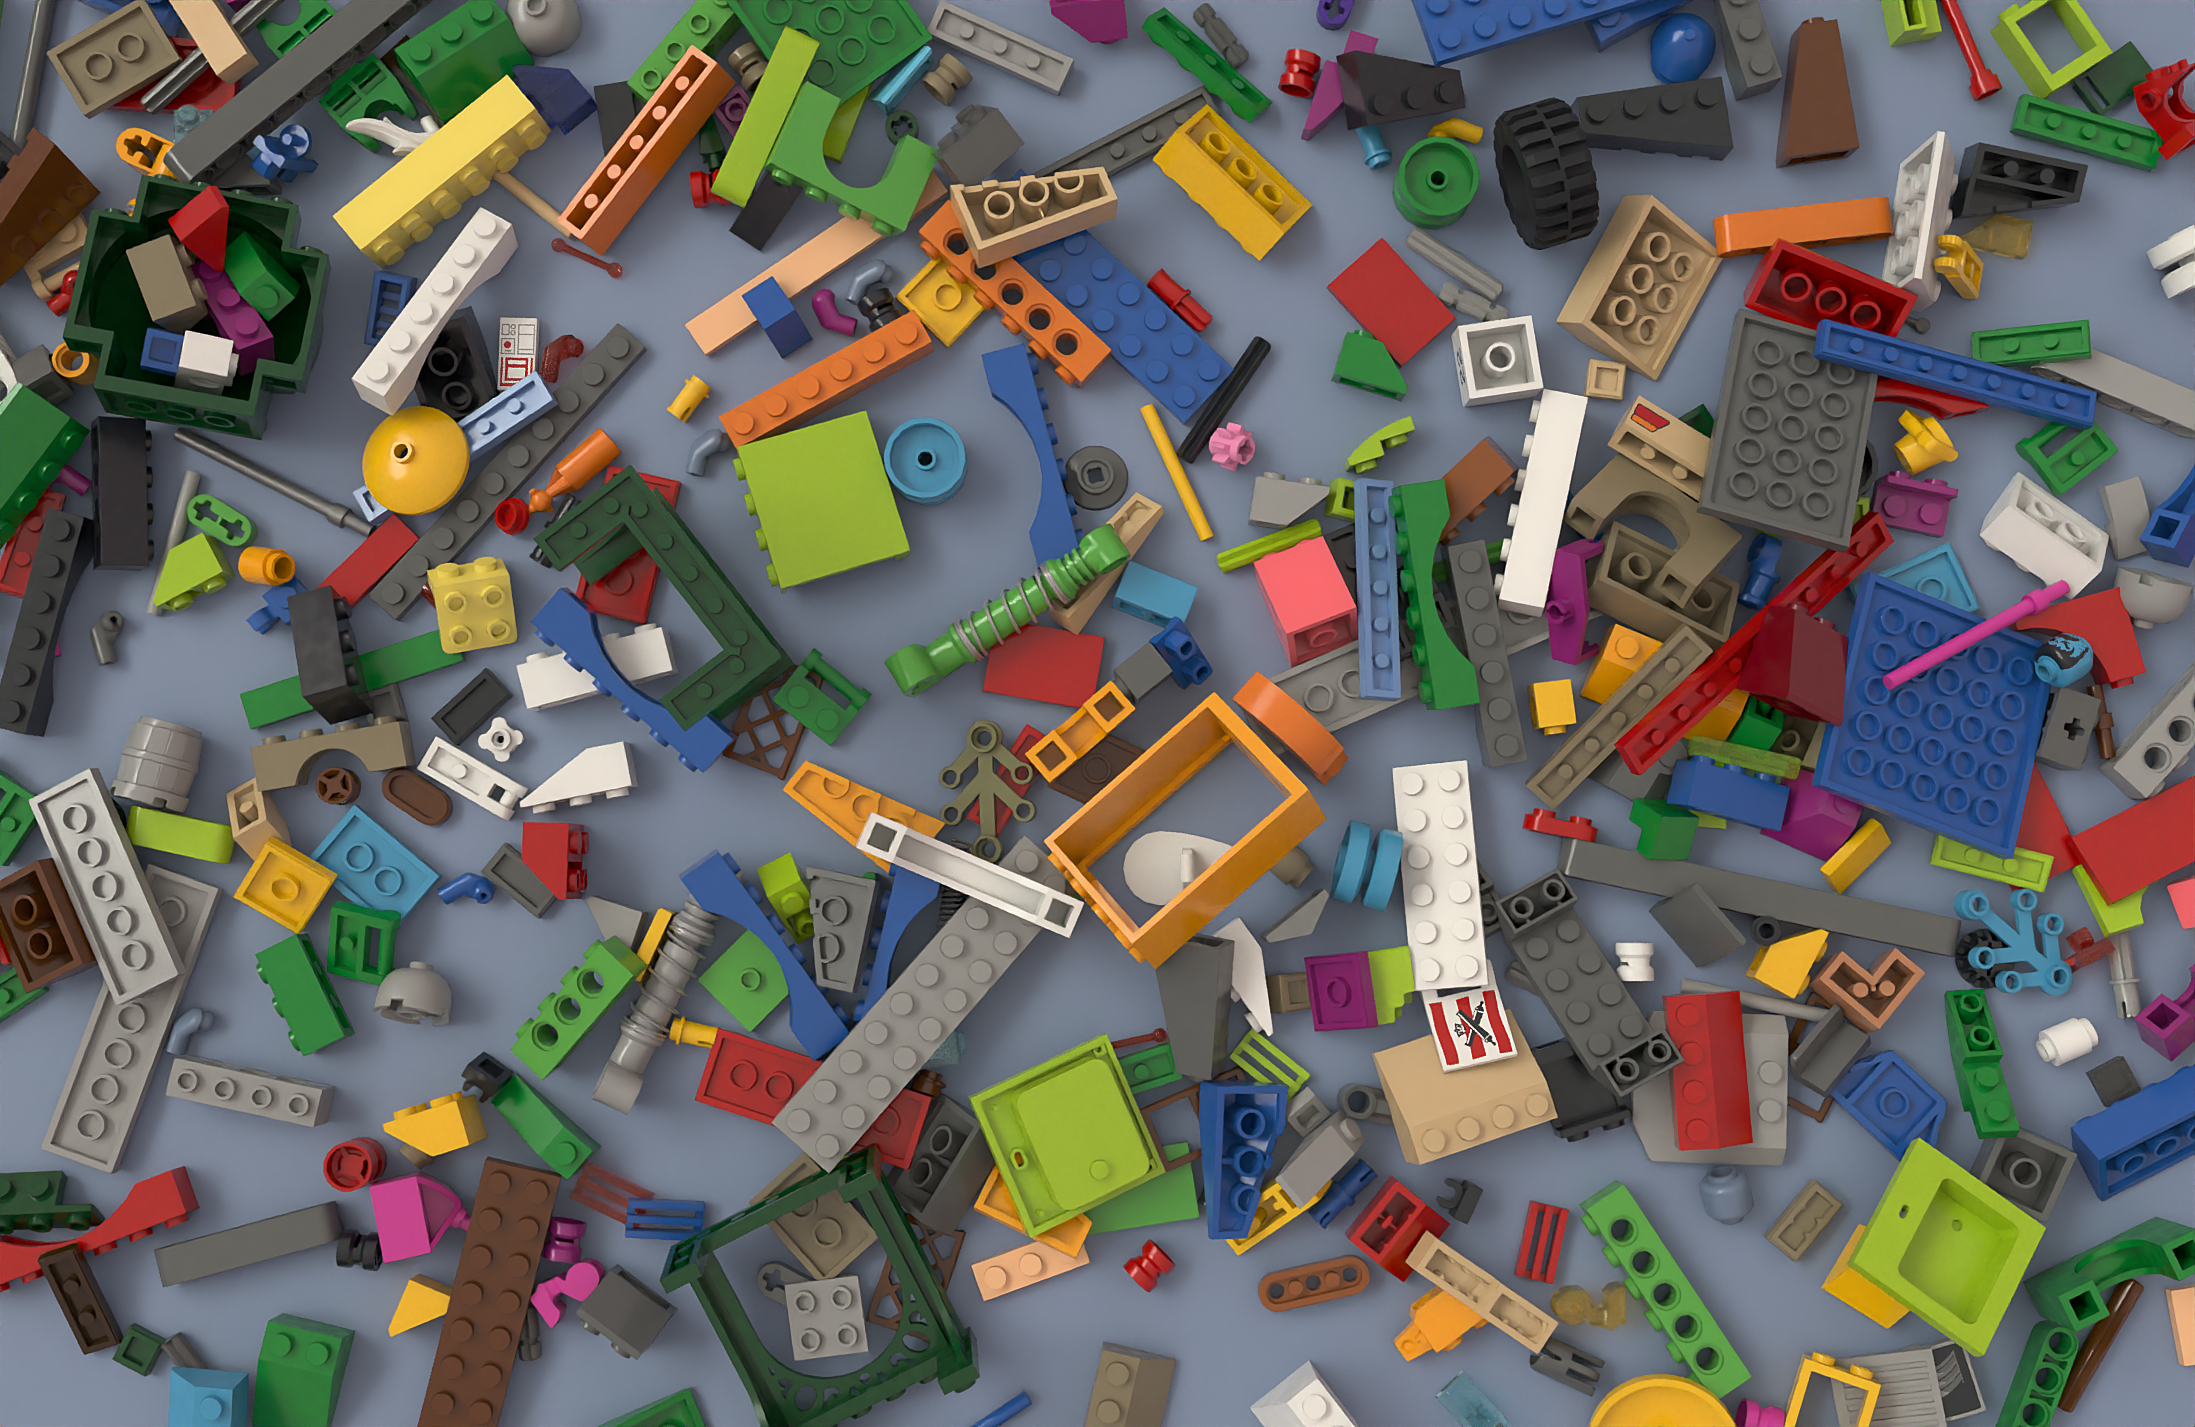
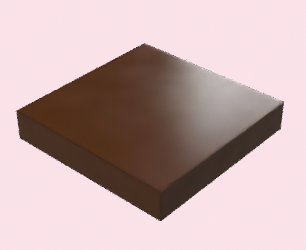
(1096, 769)

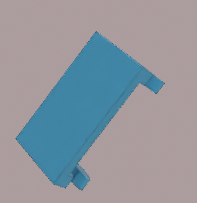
(1153, 595)

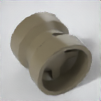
(750, 64)
(947, 79)

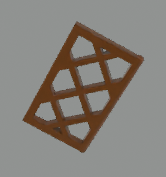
(790, 742)
(885, 1286)

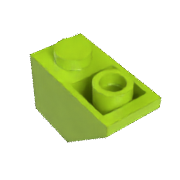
(191, 570)
(789, 895)

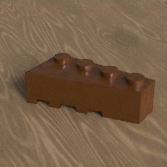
(38, 201)

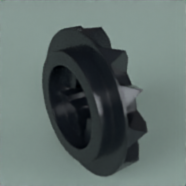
(1980, 977)

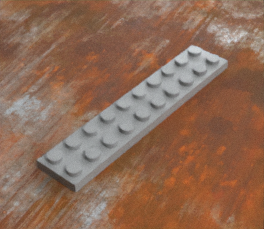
(1331, 683)
(913, 1018)

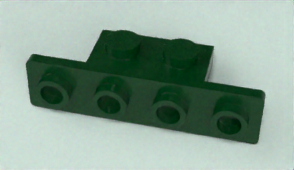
(35, 1204)

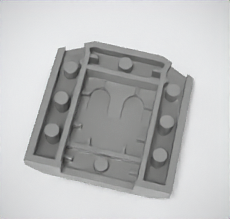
(1767, 1087)

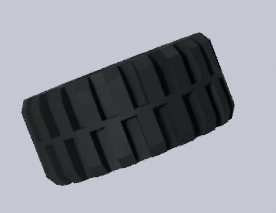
(1546, 173)

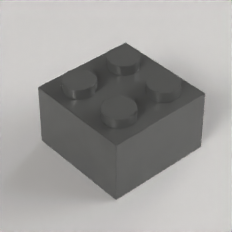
(2025, 1171)

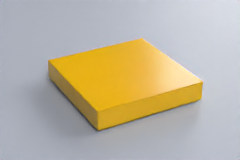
(941, 302)
(285, 885)

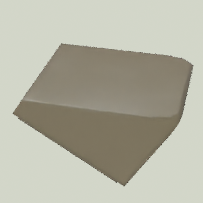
(1288, 992)

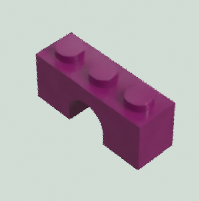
(235, 318)
(2169, 1024)

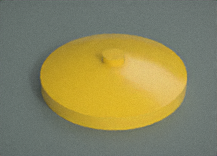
(1661, 1402)

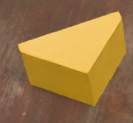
(420, 1303)

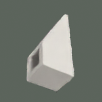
(591, 773)
(1248, 975)

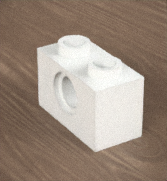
(205, 363)

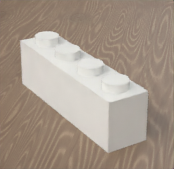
(639, 657)

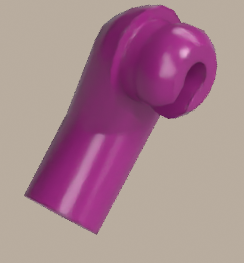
(828, 316)
(73, 480)

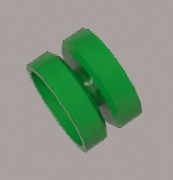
(1446, 164)

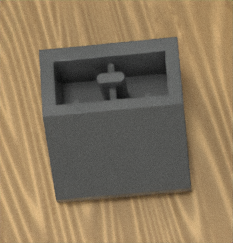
(625, 1312)

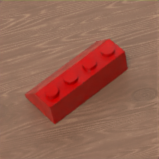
(1809, 287)
(1712, 1081)

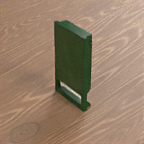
(2113, 78)

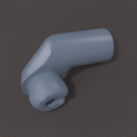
(866, 276)
(703, 447)
(185, 1026)

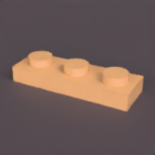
(1022, 1267)

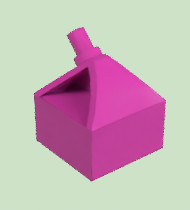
(414, 1214)

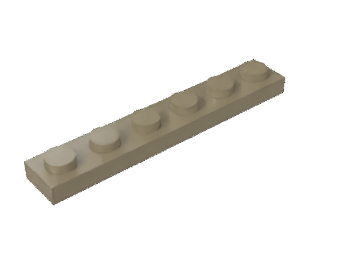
(1618, 714)

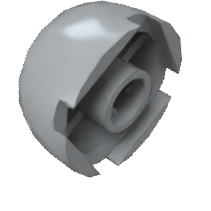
(545, 24)
(2152, 597)
(415, 995)

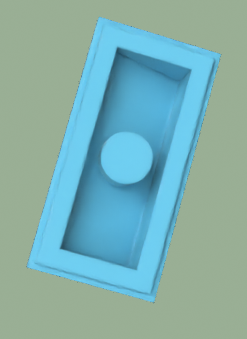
(901, 80)

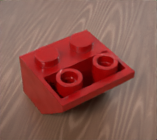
(556, 856)
(1393, 1226)

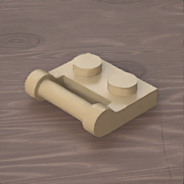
(59, 249)

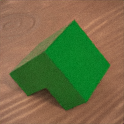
(1665, 829)

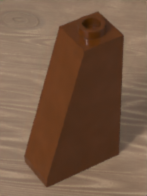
(1817, 102)

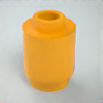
(266, 566)

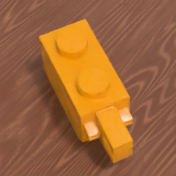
(1436, 1324)

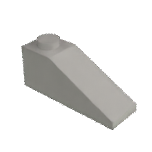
(1319, 1157)

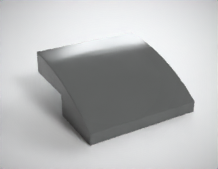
(1697, 925)

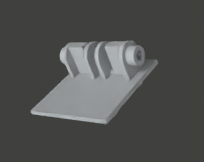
(826, 1317)

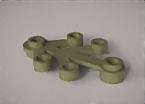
(986, 786)

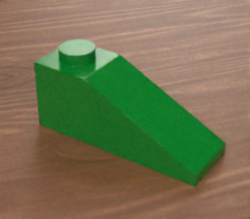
(545, 1127)

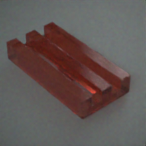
(583, 1182)

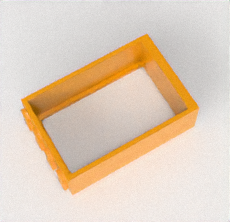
(1143, 789)

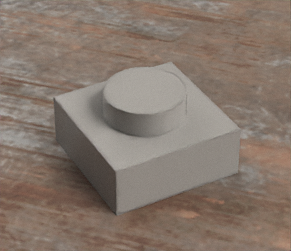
(1306, 1112)

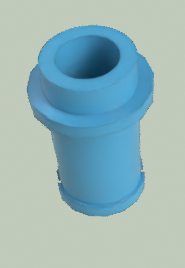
(1374, 147)

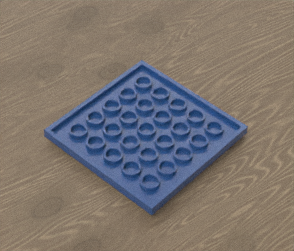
(1947, 744)

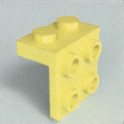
(473, 604)

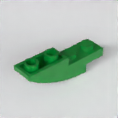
(1977, 1064)

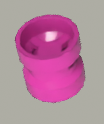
(1752, 1415)

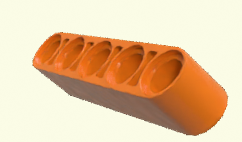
(1804, 226)

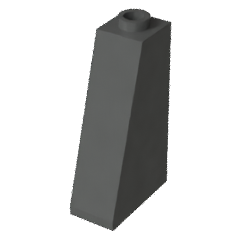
(1197, 1004)

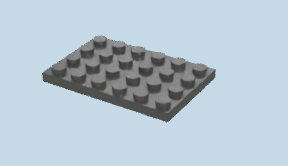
(1787, 435)

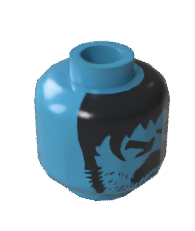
(2063, 660)

